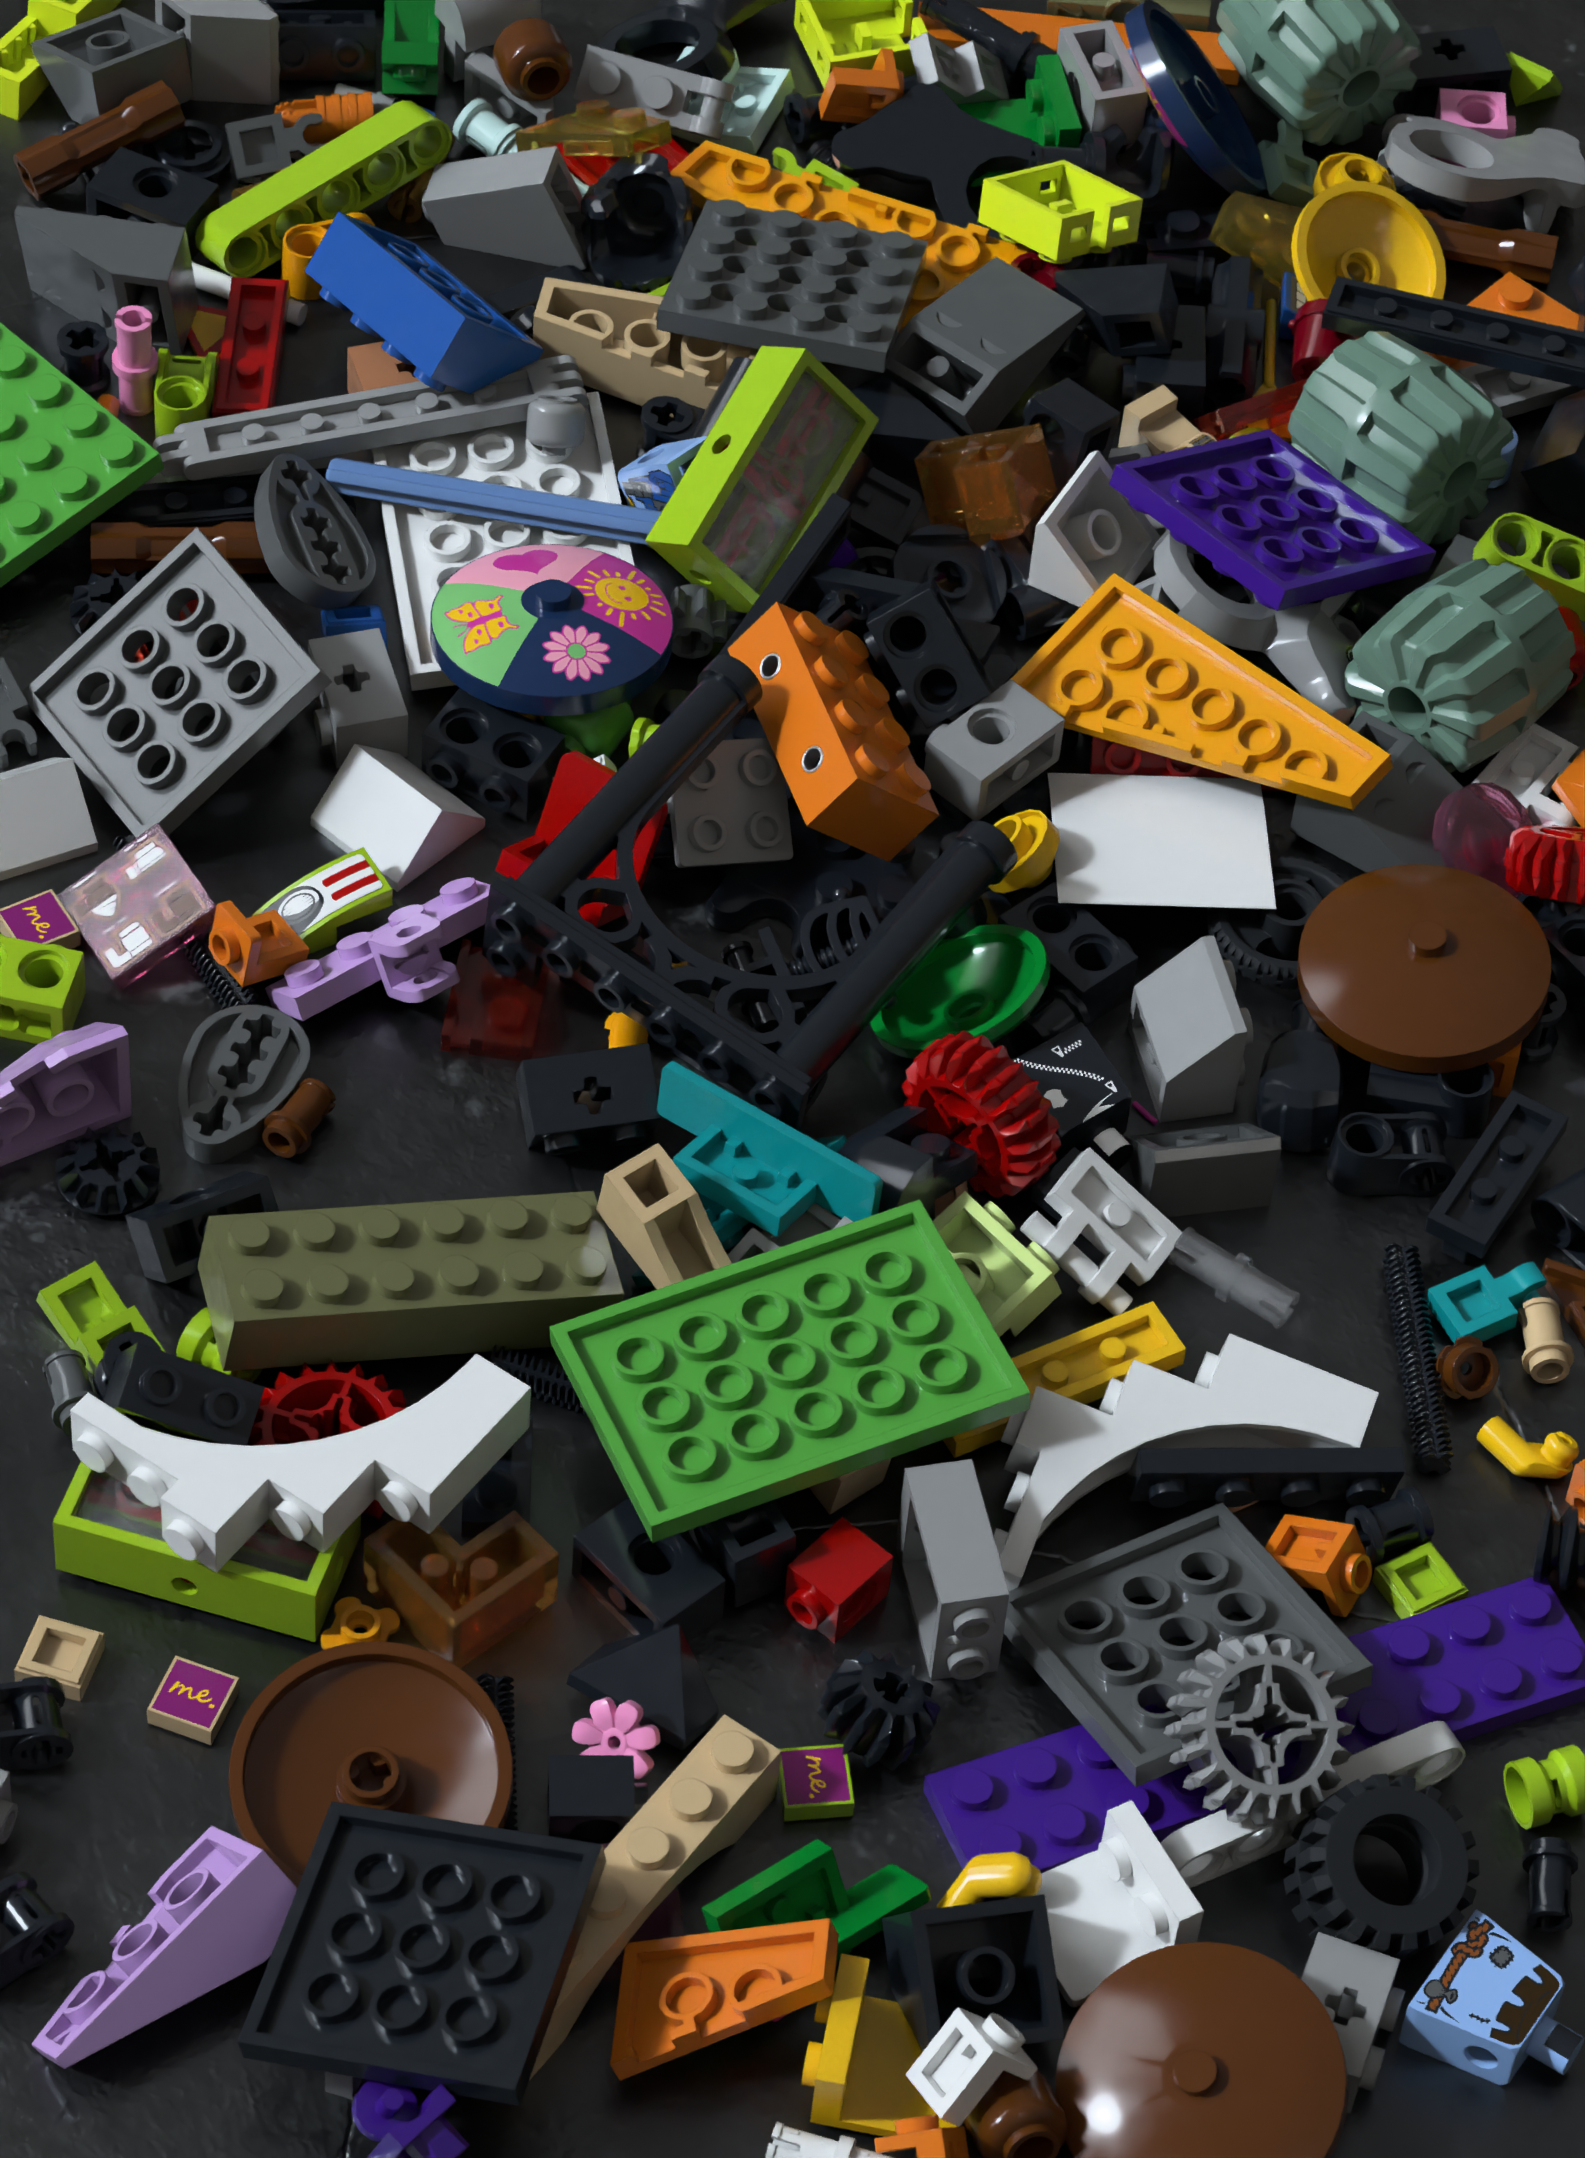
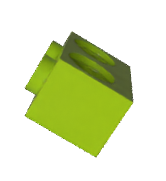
(39, 989)

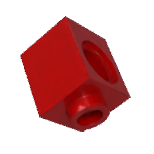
(837, 1580)

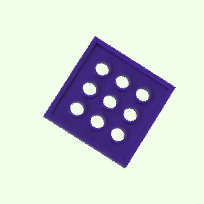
(1271, 519)

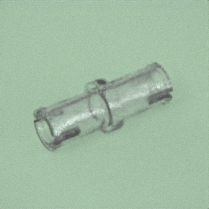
(1233, 1277)

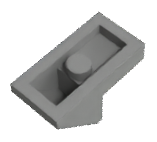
(485, 82)

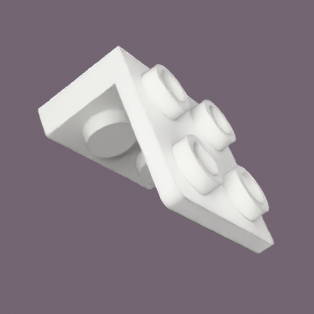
(1115, 1905)

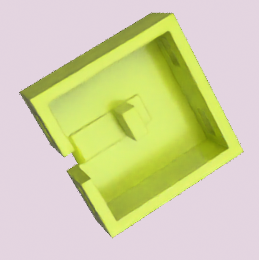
(855, 31)
(1061, 222)

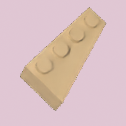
(622, 351)

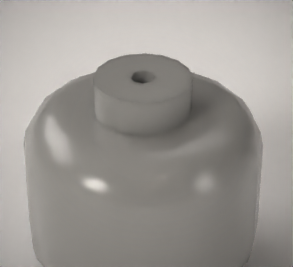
(555, 423)

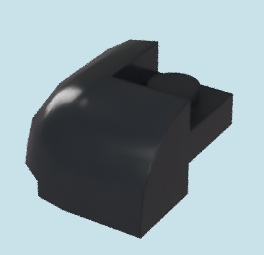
(910, 1159)

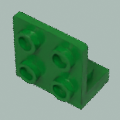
(1043, 116)

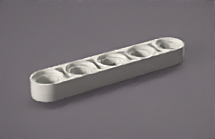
(1220, 1846)

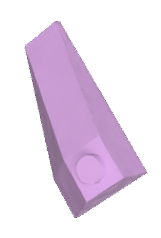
(64, 1089)
(210, 1923)

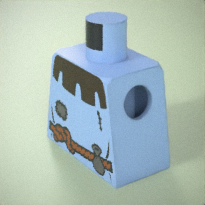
(1490, 2007)

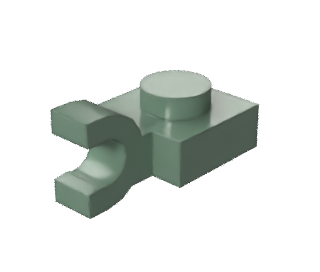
(1286, 168)

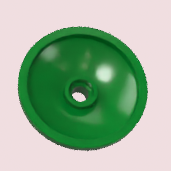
(967, 983)

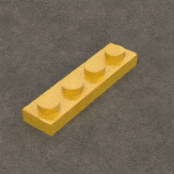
(1085, 1363)

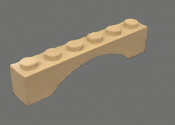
(672, 1240)
(682, 1825)

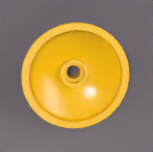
(1371, 236)

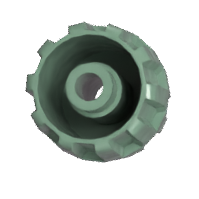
(1321, 61)
(1402, 433)
(1465, 662)

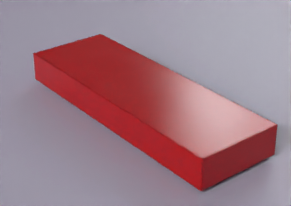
(251, 345)

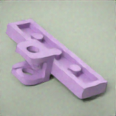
(399, 953)

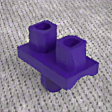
(403, 2130)

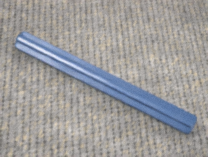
(491, 501)

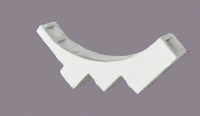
(1237, 1401)
(312, 1489)

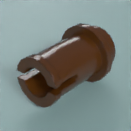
(289, 1129)

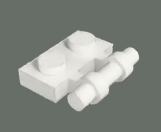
(1530, 769)
(1114, 1220)

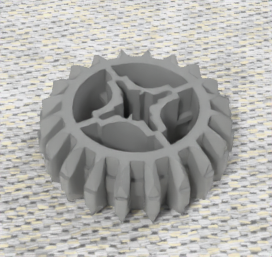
(1262, 1676)

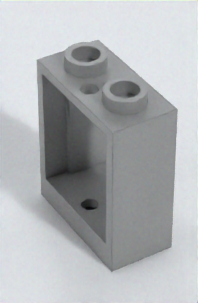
(951, 1570)

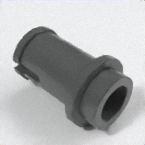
(68, 1384)

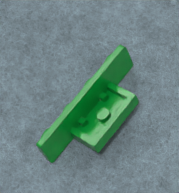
(811, 1888)

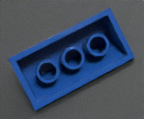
(417, 308)

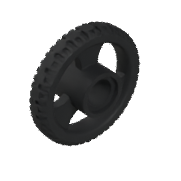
(1270, 944)

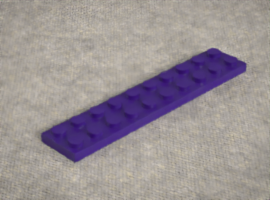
(1460, 1664)

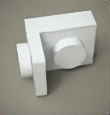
(967, 2061)

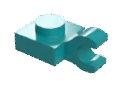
(1483, 1305)

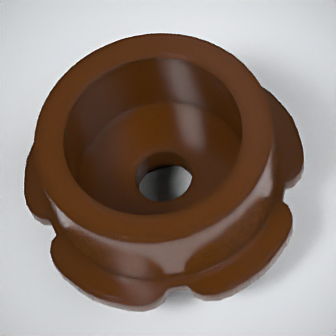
(1482, 1369)

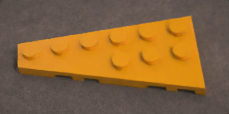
(952, 251)
(1167, 688)

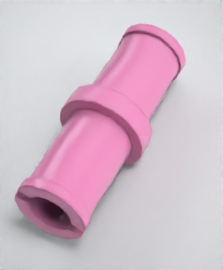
(135, 360)

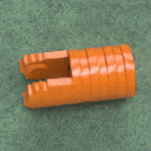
(338, 114)

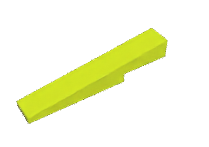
(20, 72)

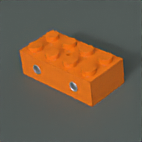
(832, 707)

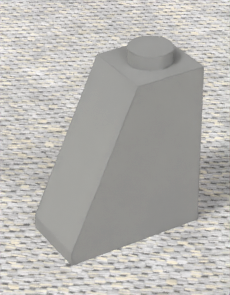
(509, 207)

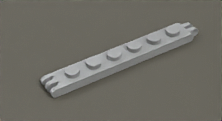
(359, 421)

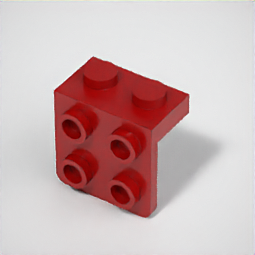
(573, 786)

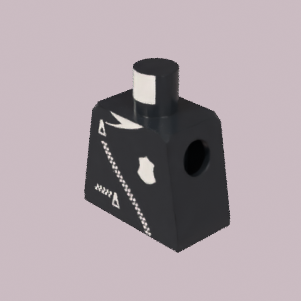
(1084, 1094)

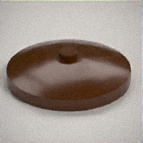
(1424, 968)
(367, 1731)
(1202, 2060)

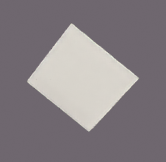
(1161, 841)

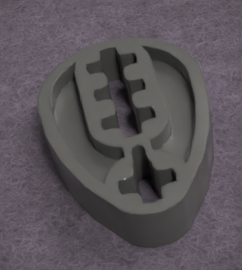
(310, 535)
(213, 1064)

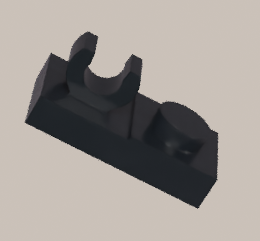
(501, 1489)

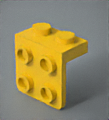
(862, 2059)

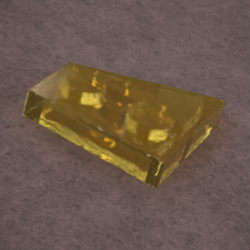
(598, 131)
(1258, 230)

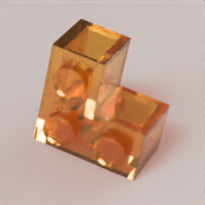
(987, 480)
(459, 1595)

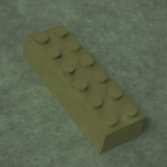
(403, 1278)

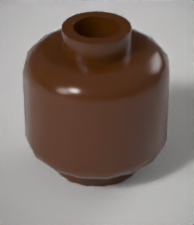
(532, 59)
(1018, 2119)

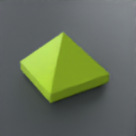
(1531, 81)

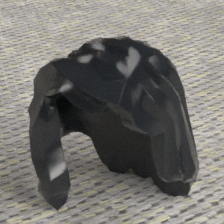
(636, 223)

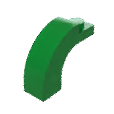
(410, 48)

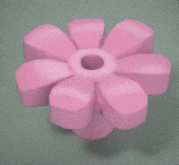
(618, 1733)

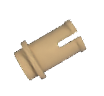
(1546, 1353)

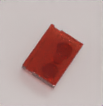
(1272, 406)
(491, 1011)

